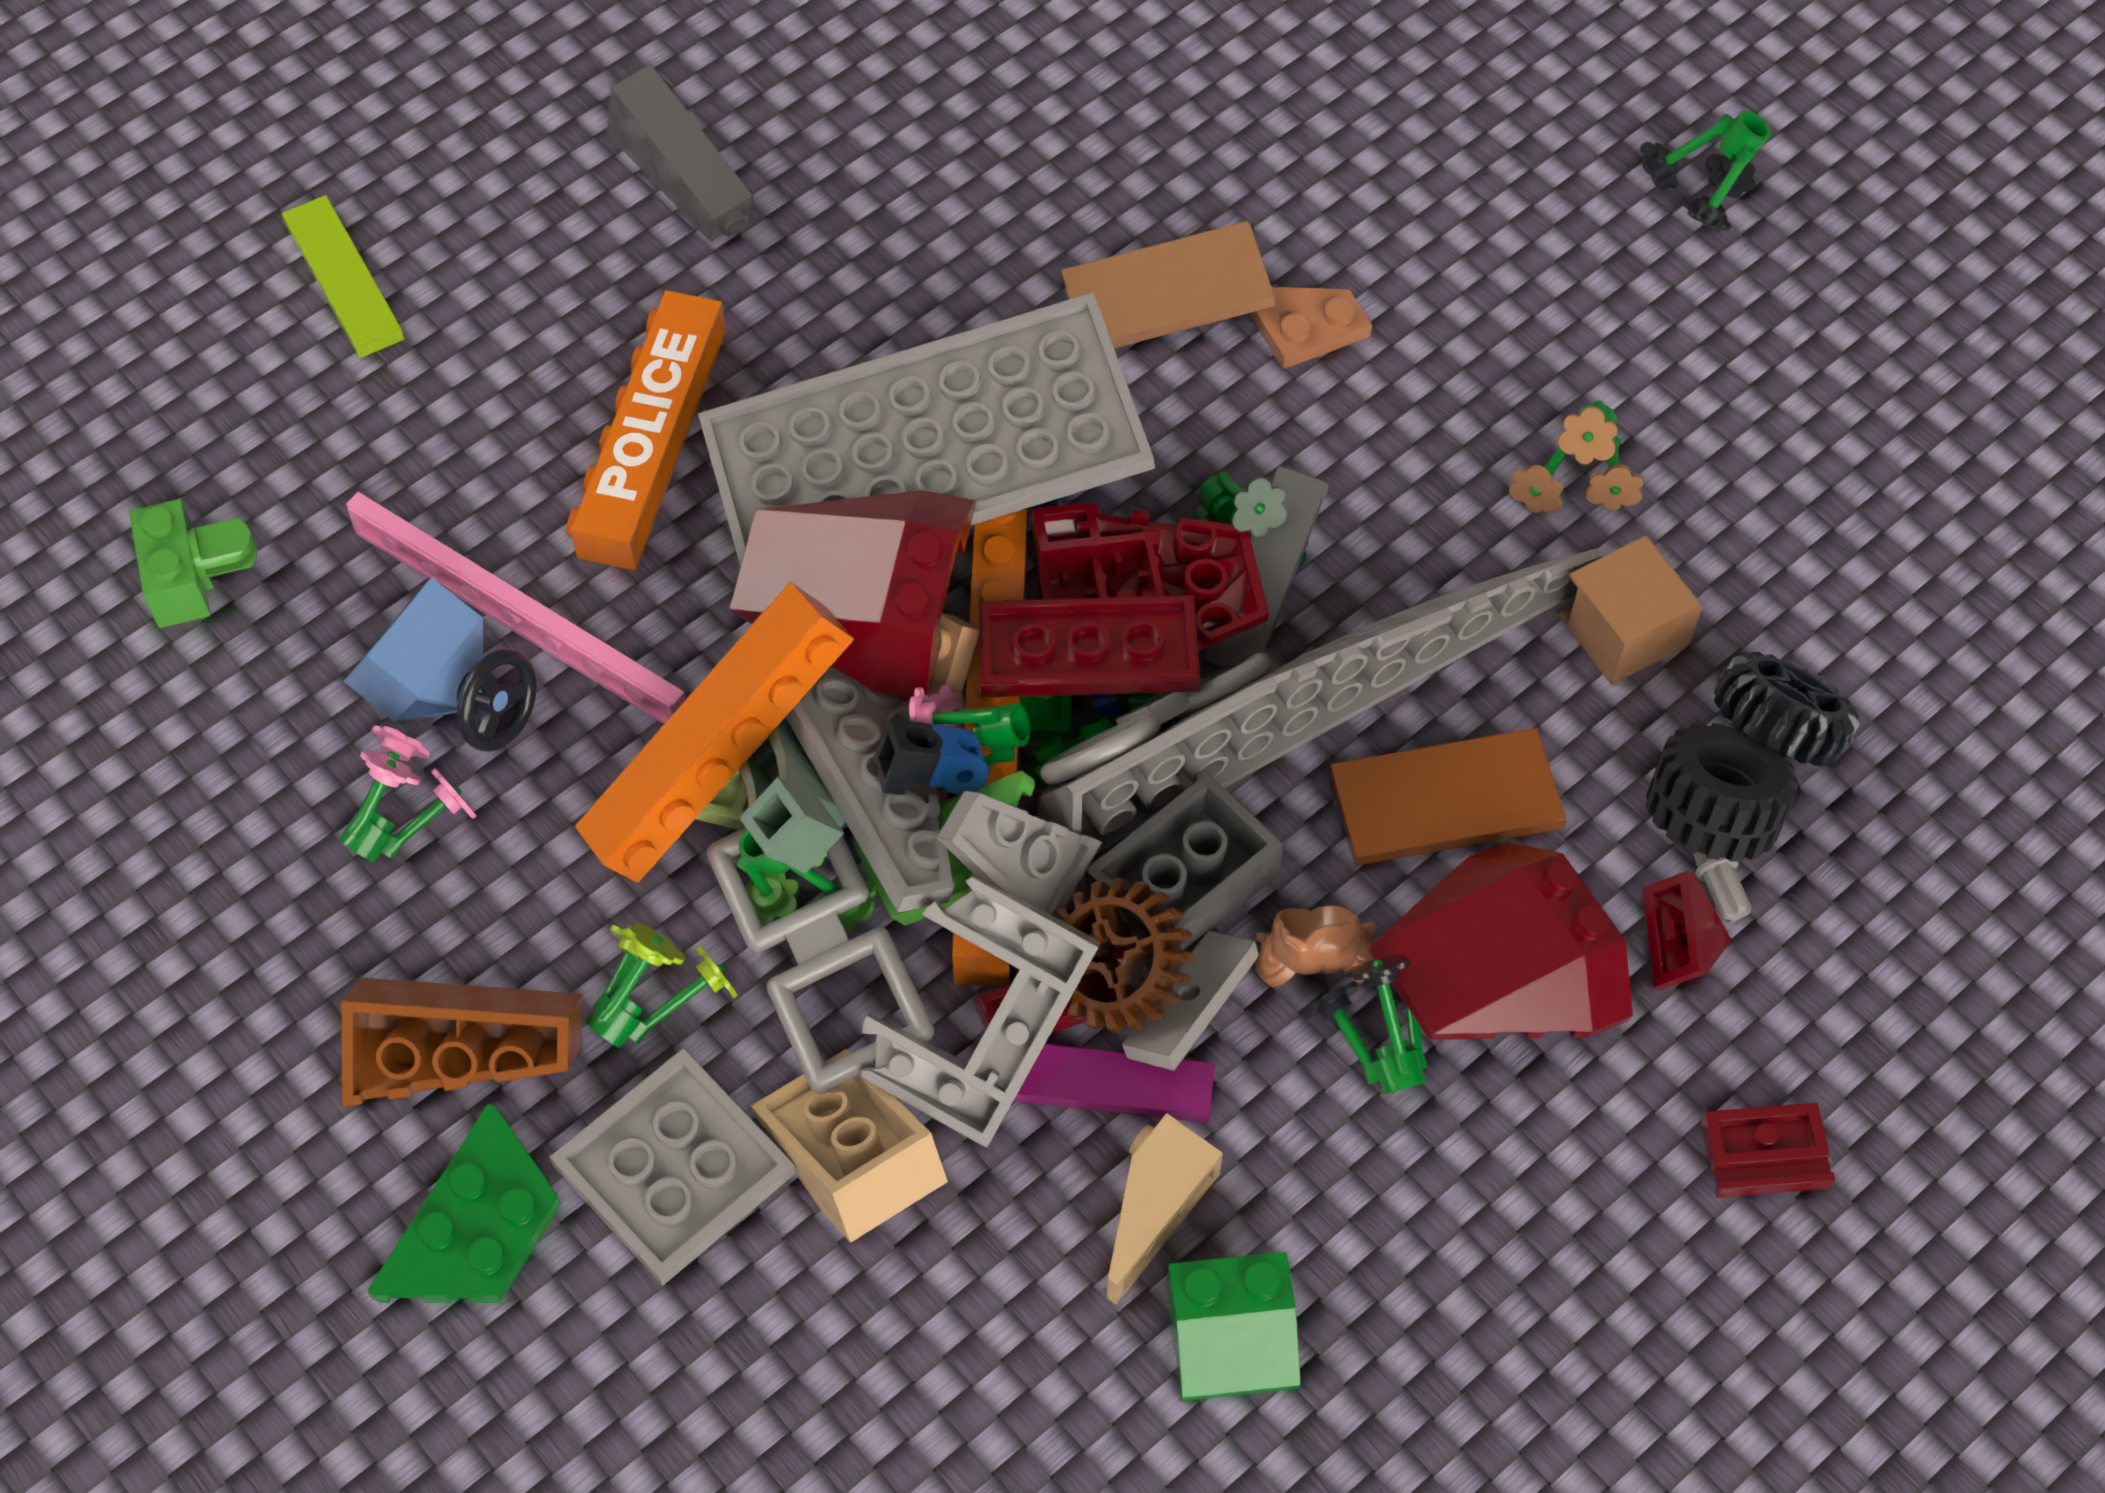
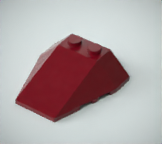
(874, 566)
(1510, 950)

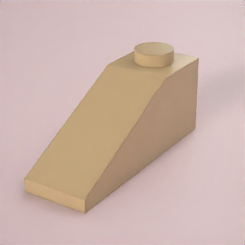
(1164, 1183)

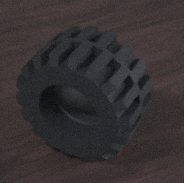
(1721, 792)

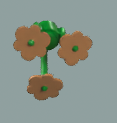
(1588, 437)

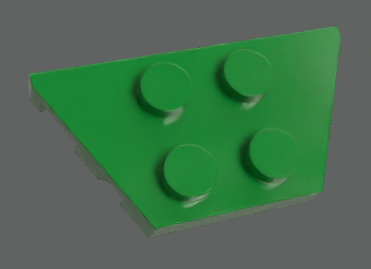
(473, 1224)

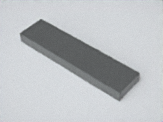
(1277, 562)

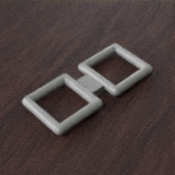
(820, 950)

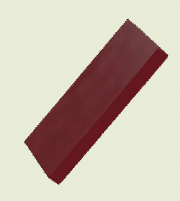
(1088, 646)

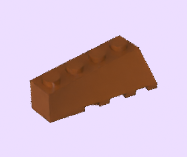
(441, 1035)

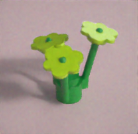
(617, 1013)

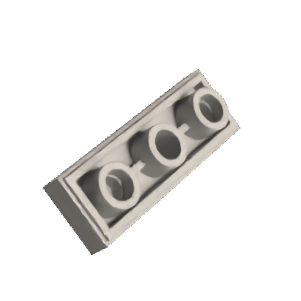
(1214, 974)

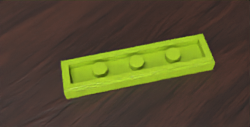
(343, 276)

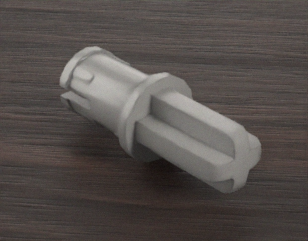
(1723, 886)

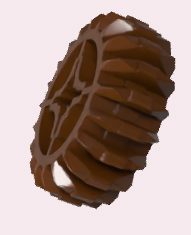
(1134, 997)

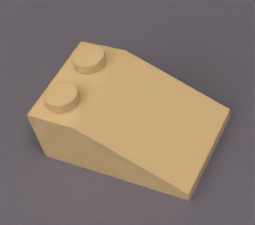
(852, 1149)

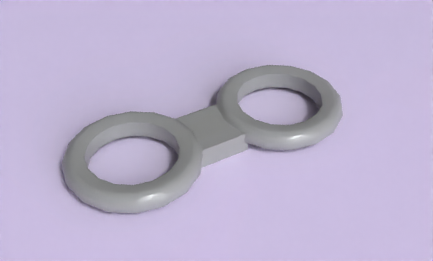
(1145, 721)

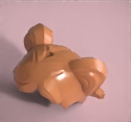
(1312, 943)

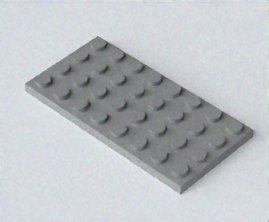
(977, 416)

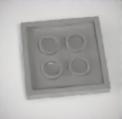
(673, 1166)

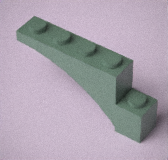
(788, 803)

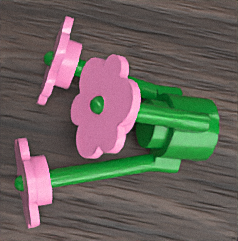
(996, 727)
(368, 830)

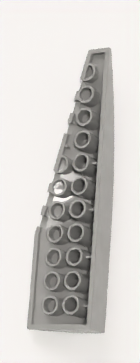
(1302, 701)

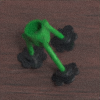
(1729, 172)
(1398, 1064)

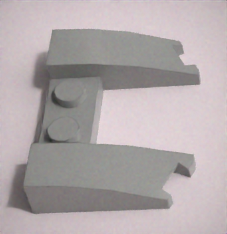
(980, 1092)

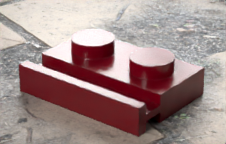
(1767, 1150)

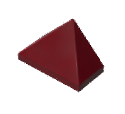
(1681, 930)

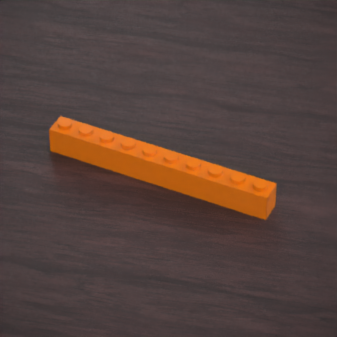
(996, 576)

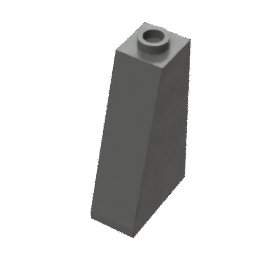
(676, 154)

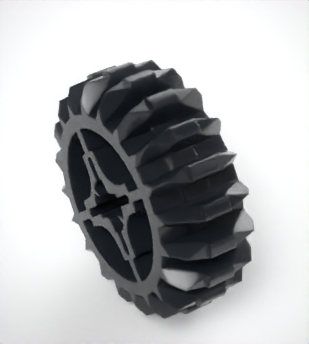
(1786, 708)

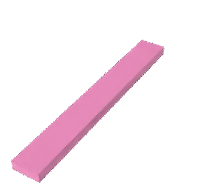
(515, 609)

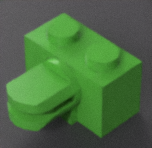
(181, 560)

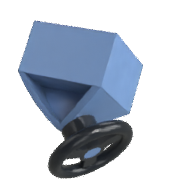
(436, 666)

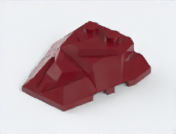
(1133, 557)

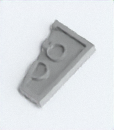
(1017, 851)

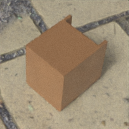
(1631, 610)

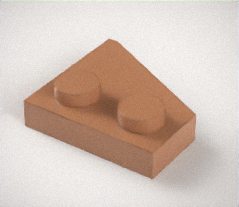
(1310, 323)

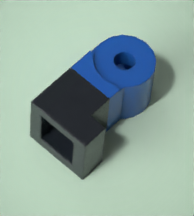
(929, 757)

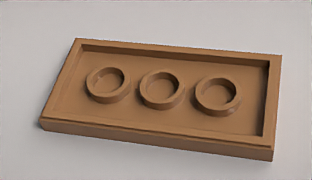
(1175, 284)

